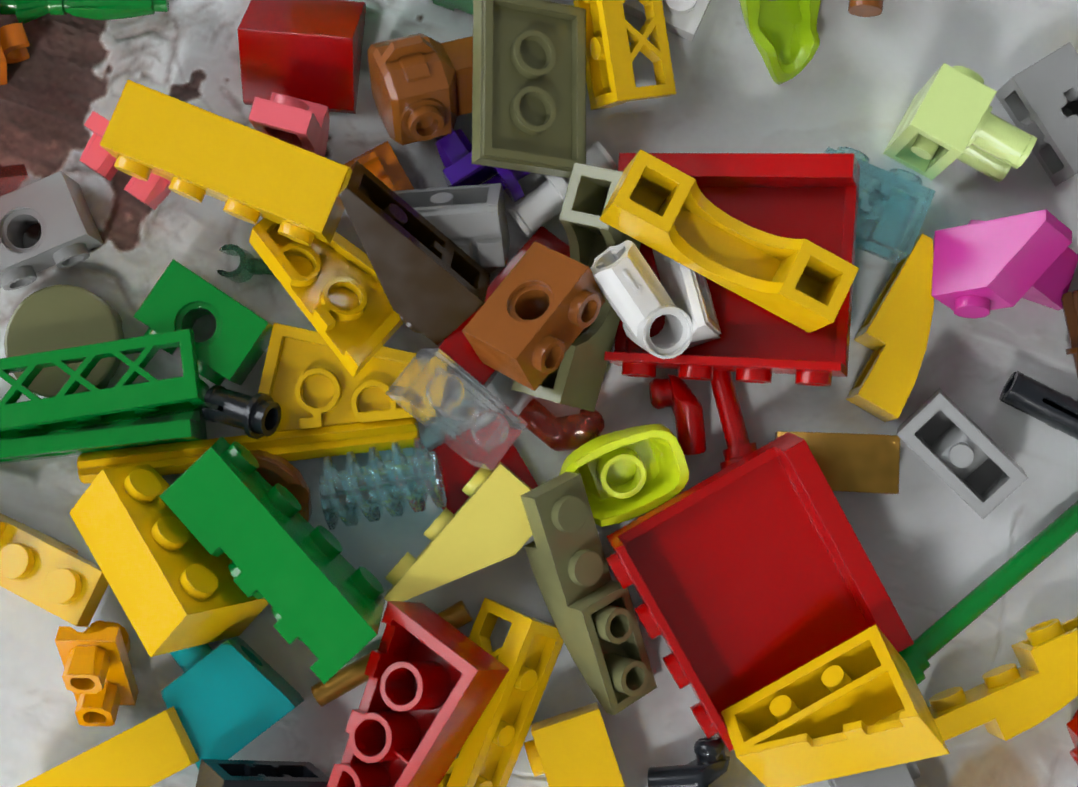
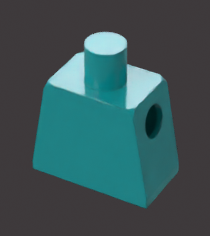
(227, 697)

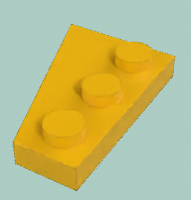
(333, 290)

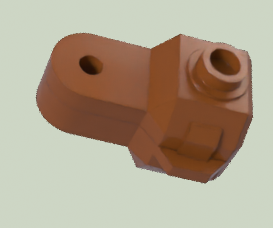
(421, 85)

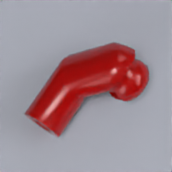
(687, 411)

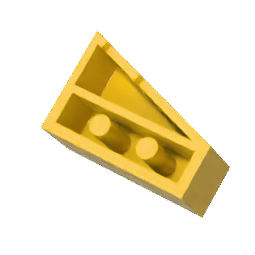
(157, 566)
(835, 717)

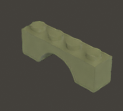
(583, 366)

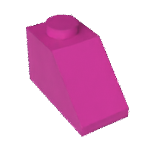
(994, 261)

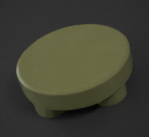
(59, 320)

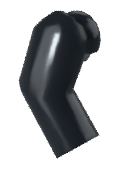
(701, 772)

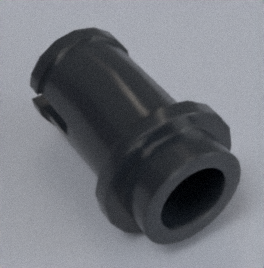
(254, 414)

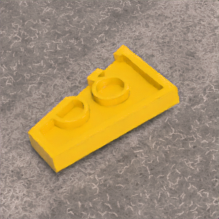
(319, 390)

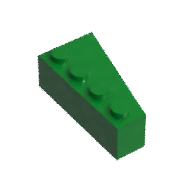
(279, 555)

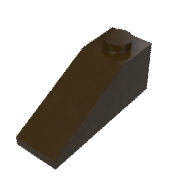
(419, 268)

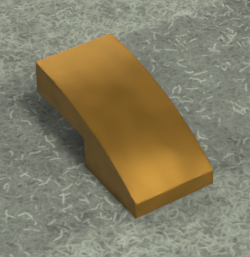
(856, 460)

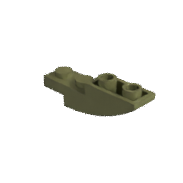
(582, 598)

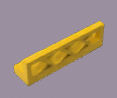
(610, 57)
(501, 730)

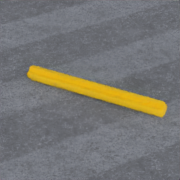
(289, 444)

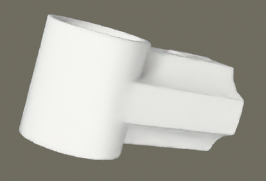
(640, 299)

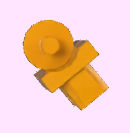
(97, 671)

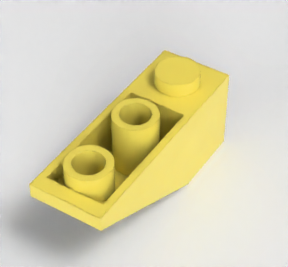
(479, 534)

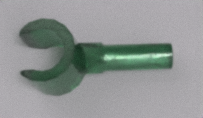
(248, 265)

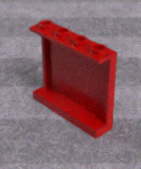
(787, 197)
(751, 577)

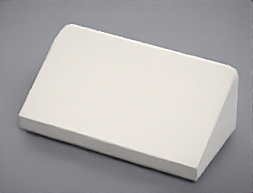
(692, 295)

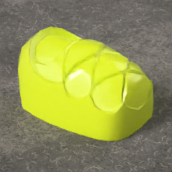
(629, 471)

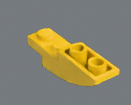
(49, 573)
(1013, 696)

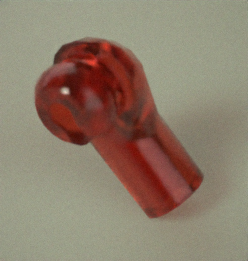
(562, 432)

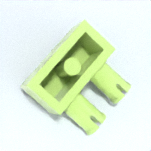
(954, 122)

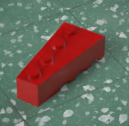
(417, 703)

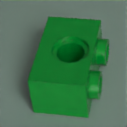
(183, 298)

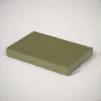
(529, 86)

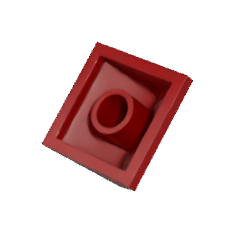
(302, 51)

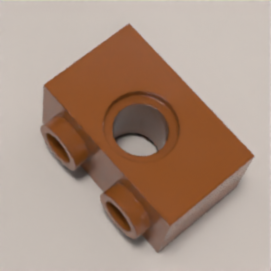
(535, 315)

